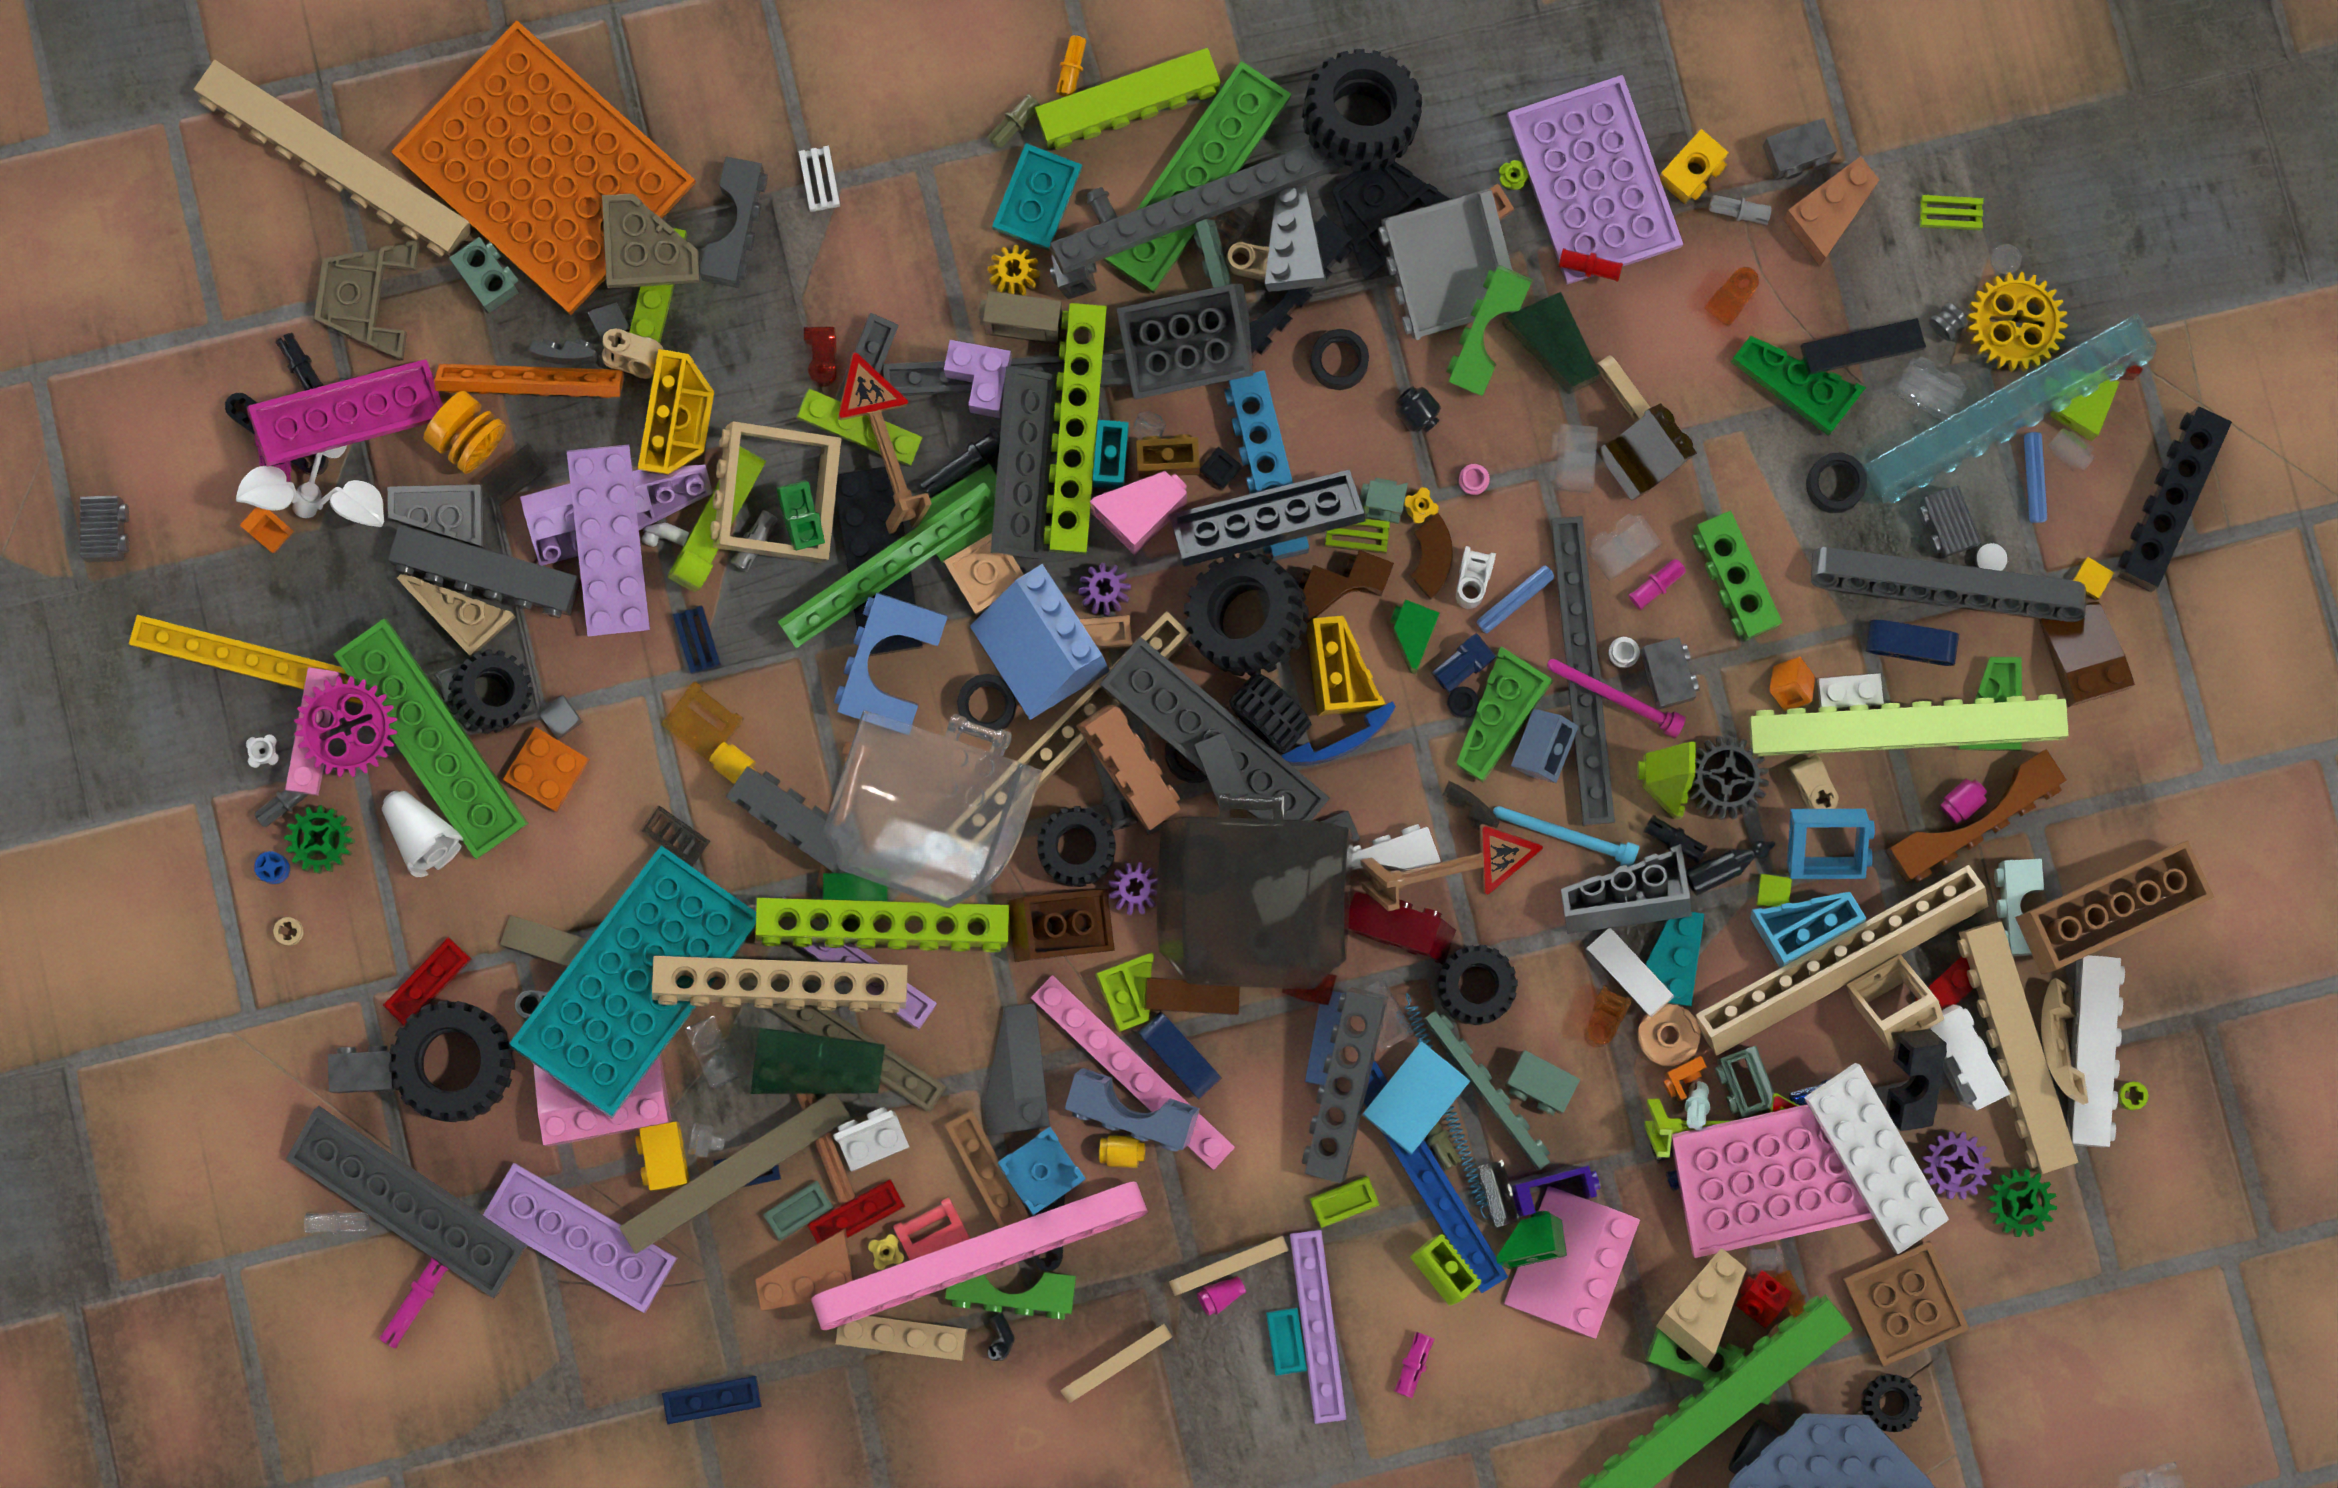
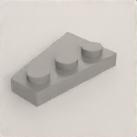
(440, 509)

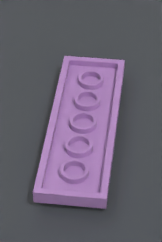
(608, 540)
(578, 1237)

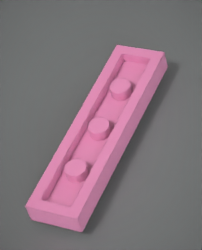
(302, 774)

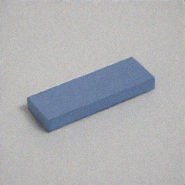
(1321, 1045)

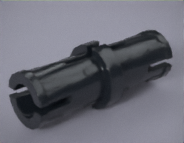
(298, 362)
(1674, 837)

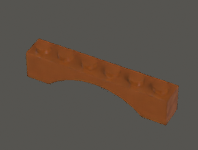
(2028, 782)

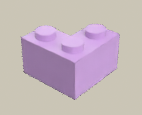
(984, 368)

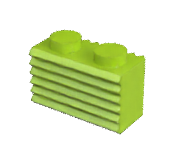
(1445, 1269)

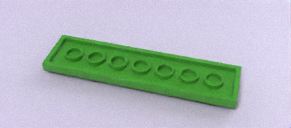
(1211, 151)
(433, 740)

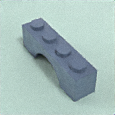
(1095, 1098)

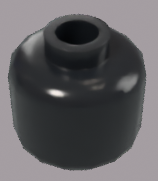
(1417, 409)

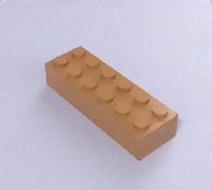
(2114, 907)

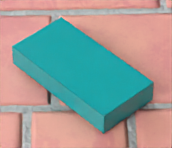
(1286, 1341)

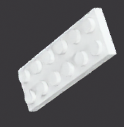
(1876, 1158)

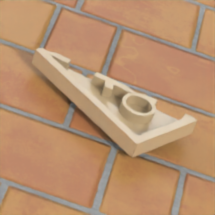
(464, 618)

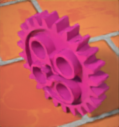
(357, 752)

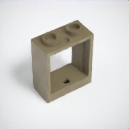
(1021, 317)

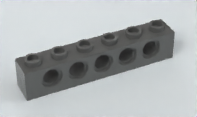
(1371, 1009)

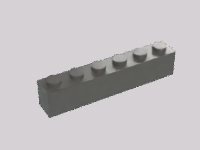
(483, 570)

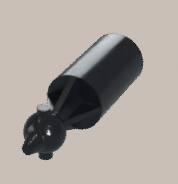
(1725, 866)

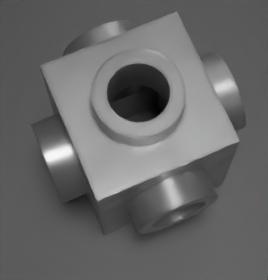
(1076, 281)

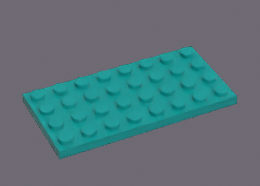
(599, 1018)

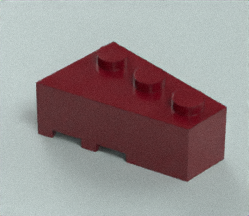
(1404, 927)

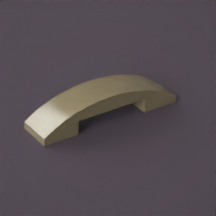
(541, 941)

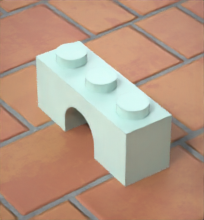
(2016, 880)

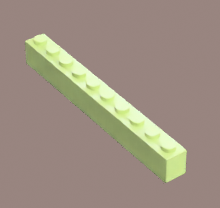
(1908, 727)

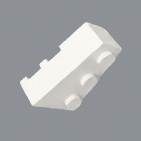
(1967, 1061)

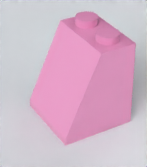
(1140, 509)

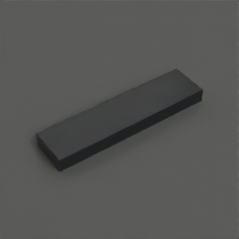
(1863, 346)

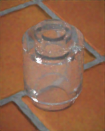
(2072, 450)

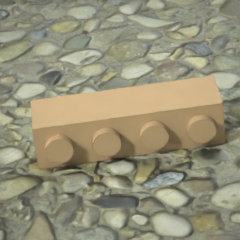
(904, 1337)

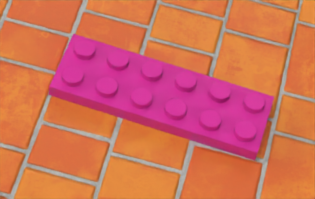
(345, 412)

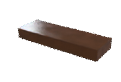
(1180, 996)

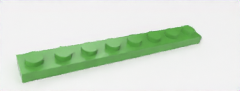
(889, 565)

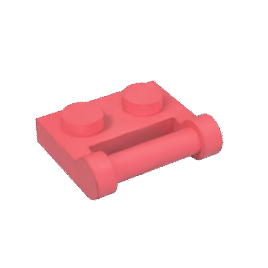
(939, 1240)

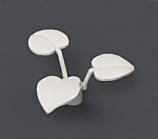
(268, 490)

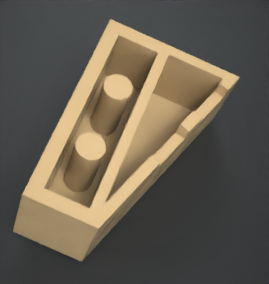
(1704, 1307)

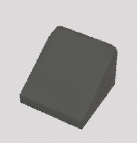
(608, 318)
(561, 717)

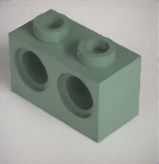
(480, 277)

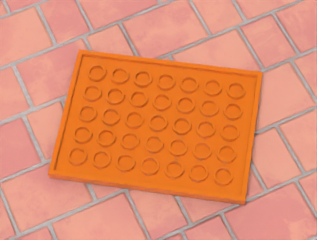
(527, 160)

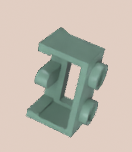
(1383, 500)
(1761, 1081)

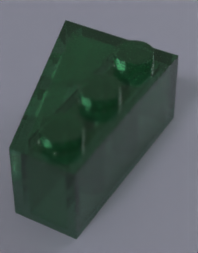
(1555, 341)

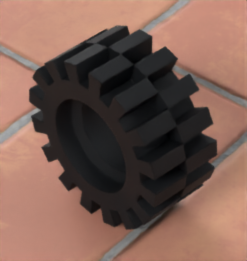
(1910, 1398)

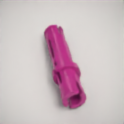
(413, 1303)

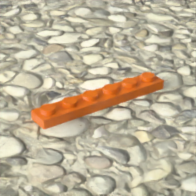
(529, 380)

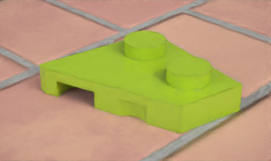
(1125, 991)

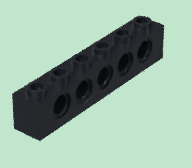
(2211, 431)

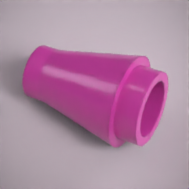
(1218, 1296)

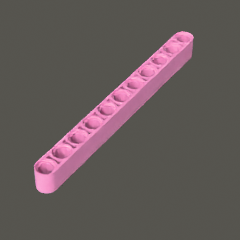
(978, 1255)

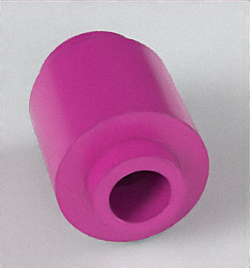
(1964, 800)

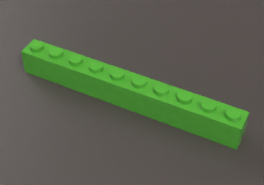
(1725, 1398)

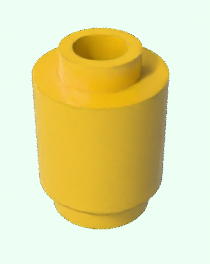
(731, 761)
(1121, 1151)

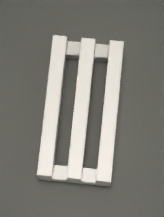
(815, 154)

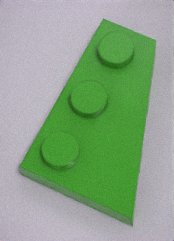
(2000, 680)

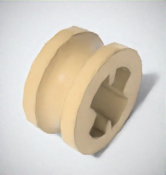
(282, 938)

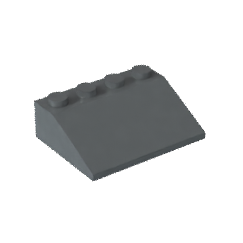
(1187, 340)

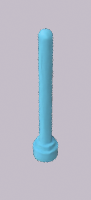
(1624, 853)

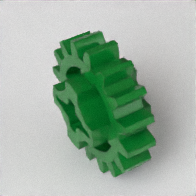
(309, 846)
(2014, 1214)

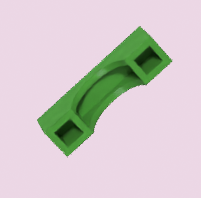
(1504, 294)
(1051, 1294)

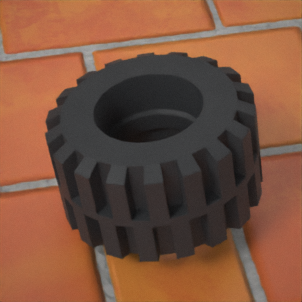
(503, 671)
(1270, 712)
(1071, 819)
(1499, 968)

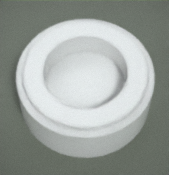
(1991, 557)

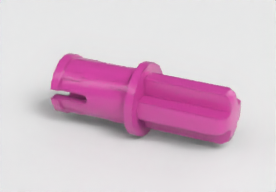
(1657, 584)

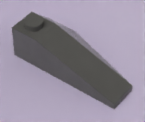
(1017, 1081)

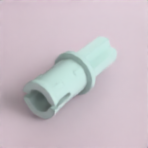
(1697, 1105)

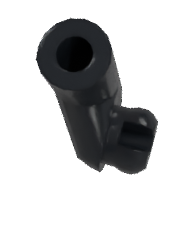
(1003, 1339)

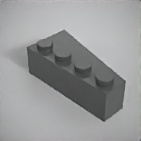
(1630, 895)

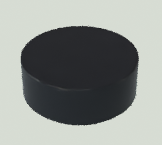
(1462, 702)

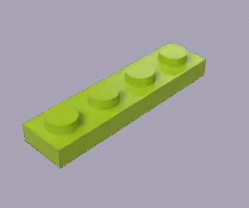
(653, 307)
(823, 413)

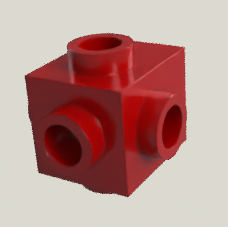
(1762, 1298)

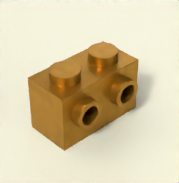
(1172, 455)

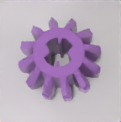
(1093, 591)
(1124, 884)

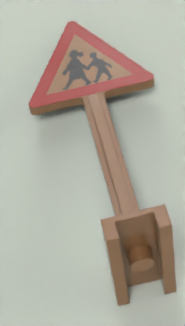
(869, 395)
(1499, 859)

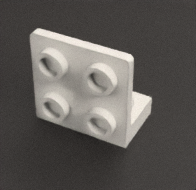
(871, 1139)

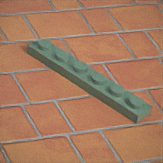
(1496, 1100)

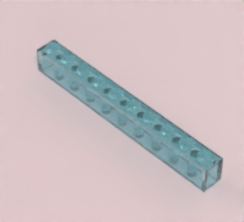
(2011, 408)

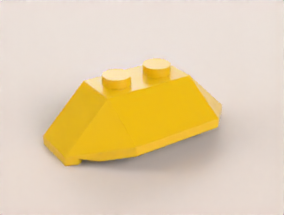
(675, 414)

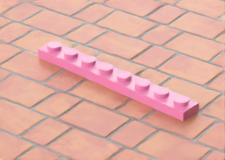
(1125, 1064)

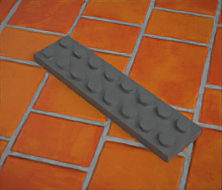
(1187, 715)
(406, 1202)

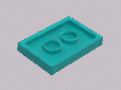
(1037, 196)

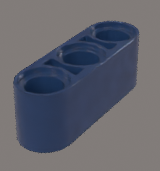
(1912, 642)
(1179, 1055)

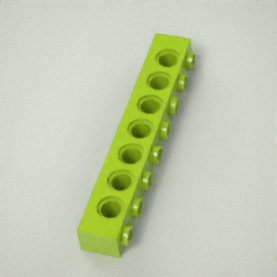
(1093, 320)
(866, 913)

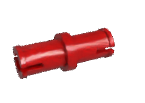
(1590, 265)

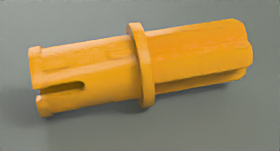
(1071, 66)

